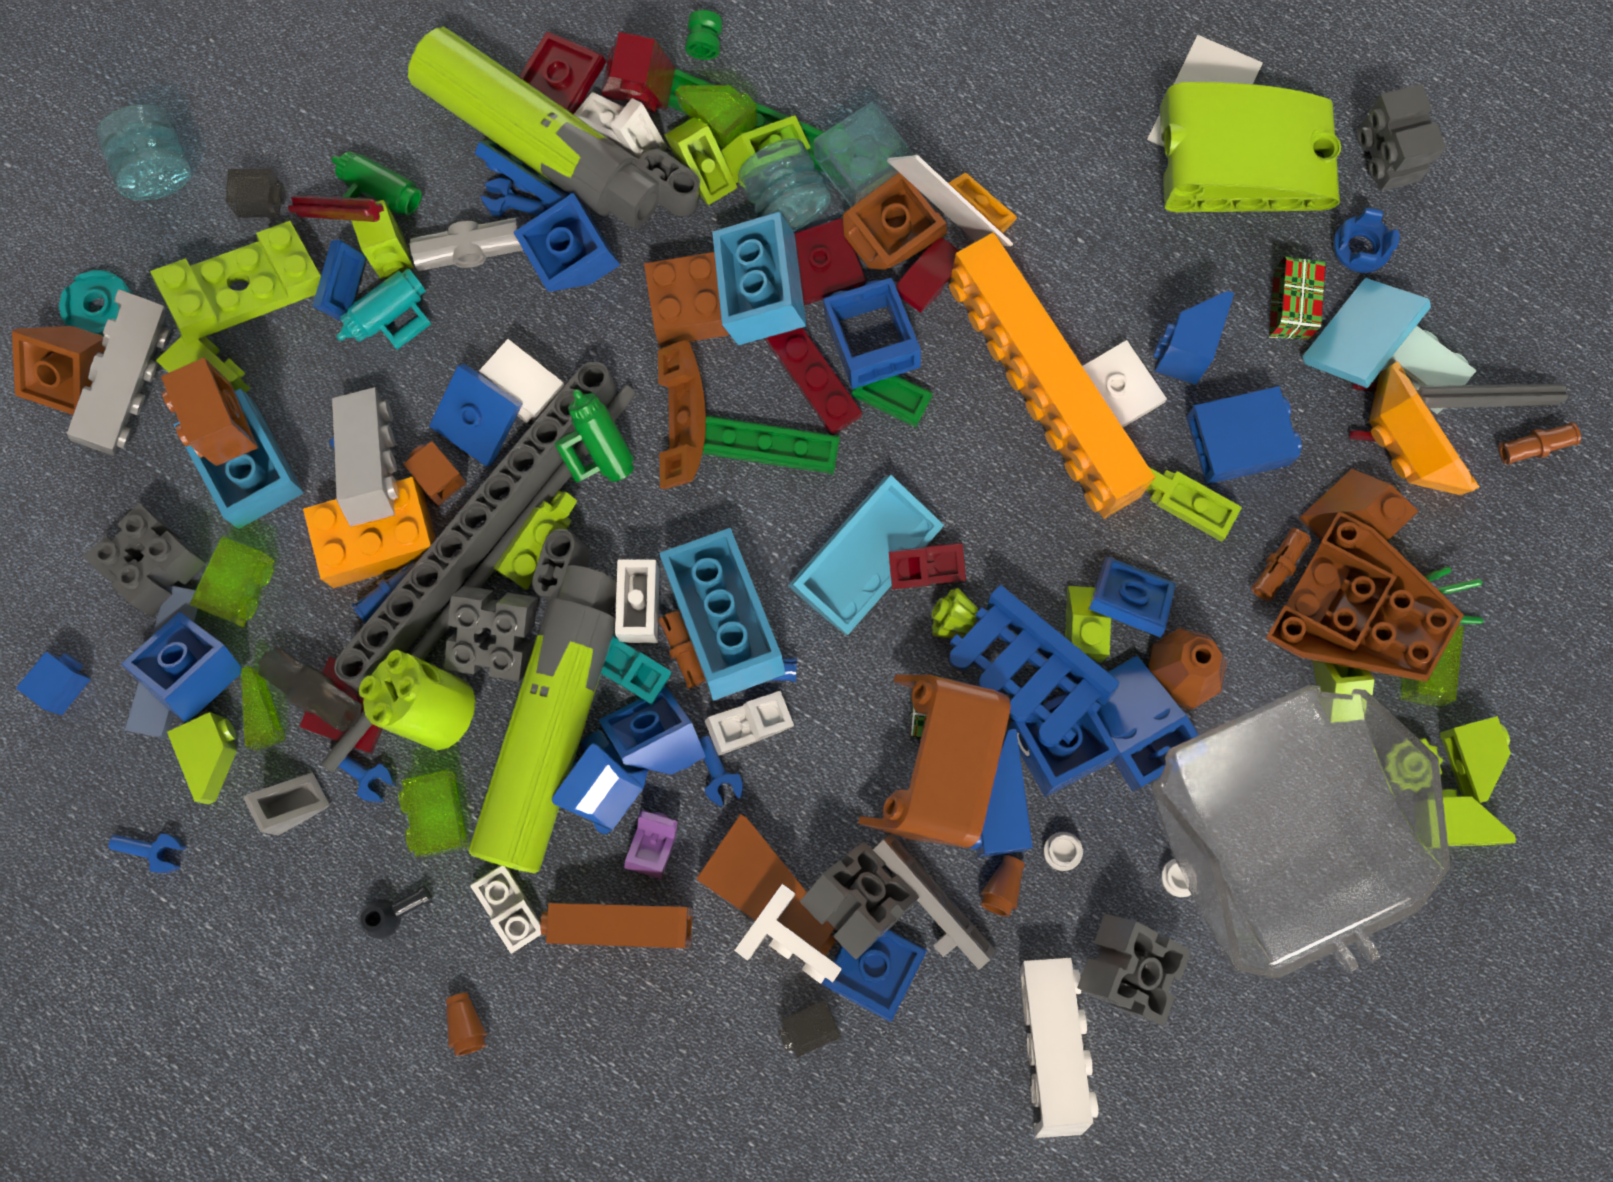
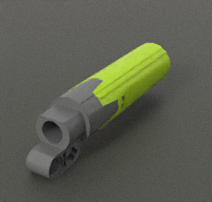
(548, 134)
(549, 706)

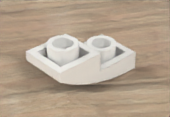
(507, 908)

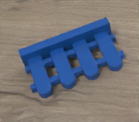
(1033, 636)

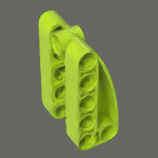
(1248, 149)

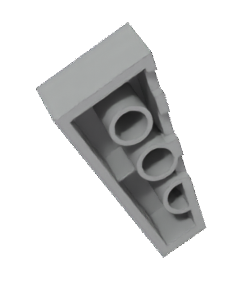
(119, 374)

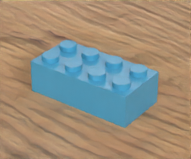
(722, 614)

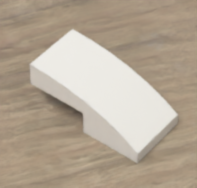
(749, 723)

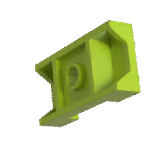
(201, 293)

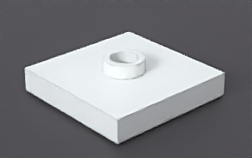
(1125, 383)

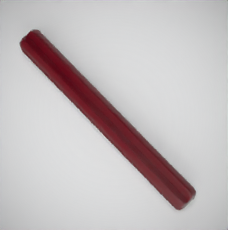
(336, 208)

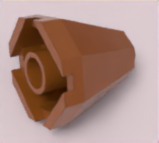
(1188, 667)

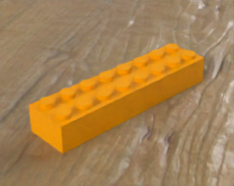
(1049, 377)

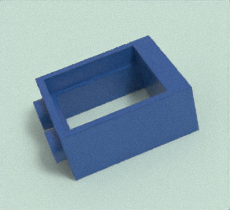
(880, 362)

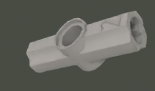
(465, 244)

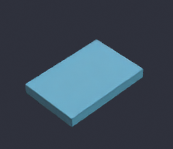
(1366, 332)

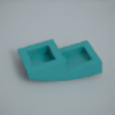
(634, 671)

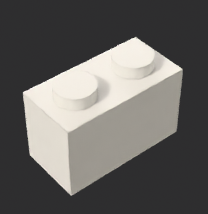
(522, 379)
(637, 601)

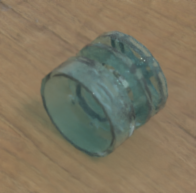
(143, 152)
(785, 181)

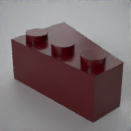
(638, 71)

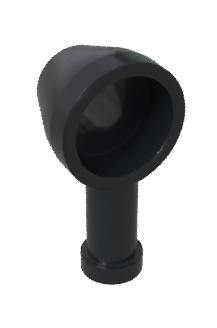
(391, 912)

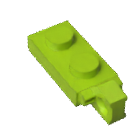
(1193, 503)
(523, 552)

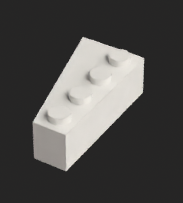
(1057, 1048)

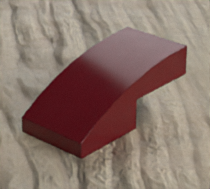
(928, 275)
(927, 565)

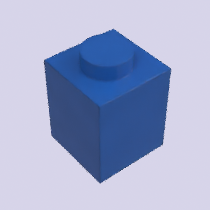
(54, 682)

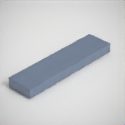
(147, 713)

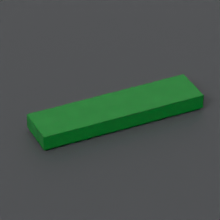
(771, 445)

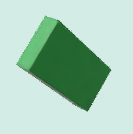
(896, 397)

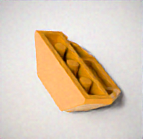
(1414, 437)

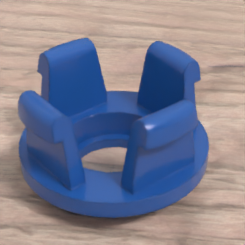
(1370, 227)

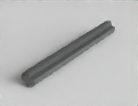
(1493, 395)

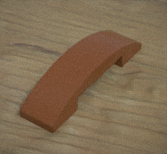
(687, 414)

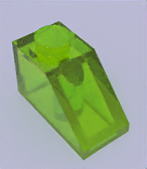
(720, 108)

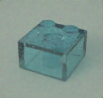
(858, 151)

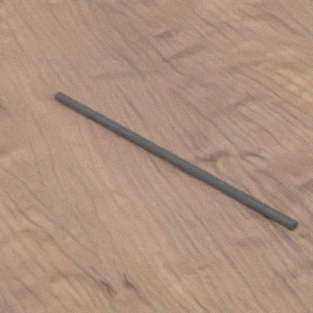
(477, 580)

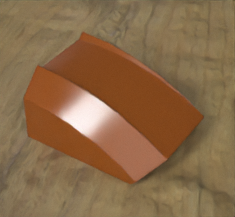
(892, 224)

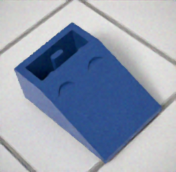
(1143, 723)

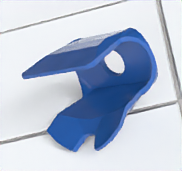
(600, 784)

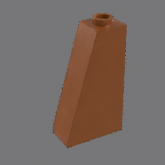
(749, 875)
(617, 925)

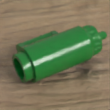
(377, 183)
(600, 438)

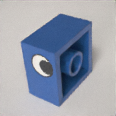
(1064, 763)

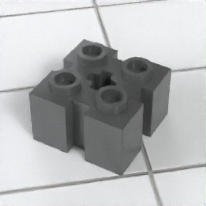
(1400, 138)
(144, 560)
(472, 647)
(859, 899)
(1134, 969)

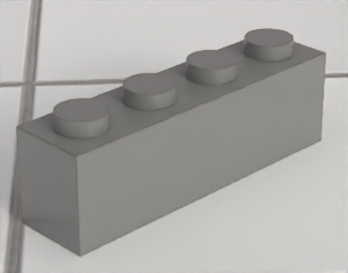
(364, 457)

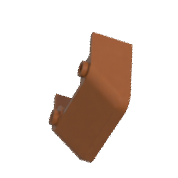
(952, 764)

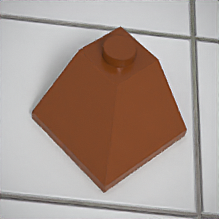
(53, 364)
(1363, 499)

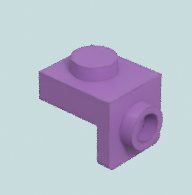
(652, 844)

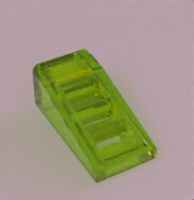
(260, 717)

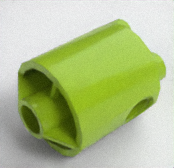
(418, 701)

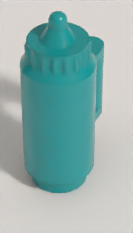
(382, 307)

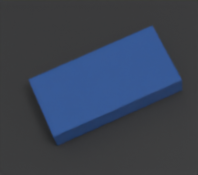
(339, 279)

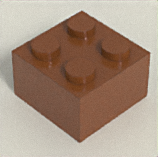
(684, 299)
(207, 412)

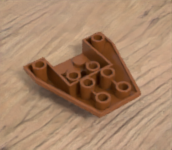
(1365, 607)

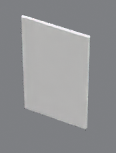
(1212, 63)
(946, 198)

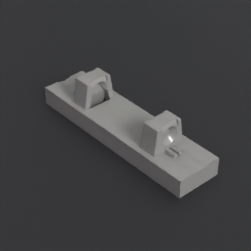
(957, 927)

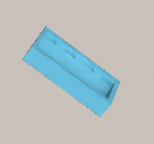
(854, 563)

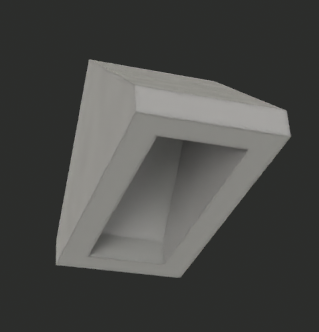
(286, 804)

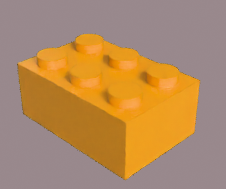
(374, 547)

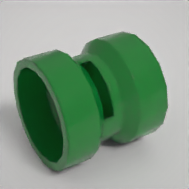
(703, 37)

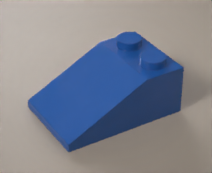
(1007, 819)

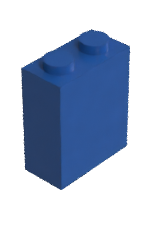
(1243, 435)

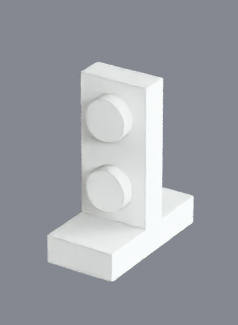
(625, 126)
(784, 940)

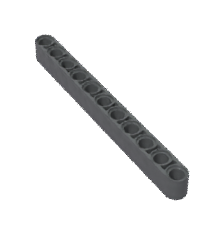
(461, 532)

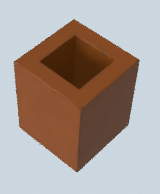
(434, 472)

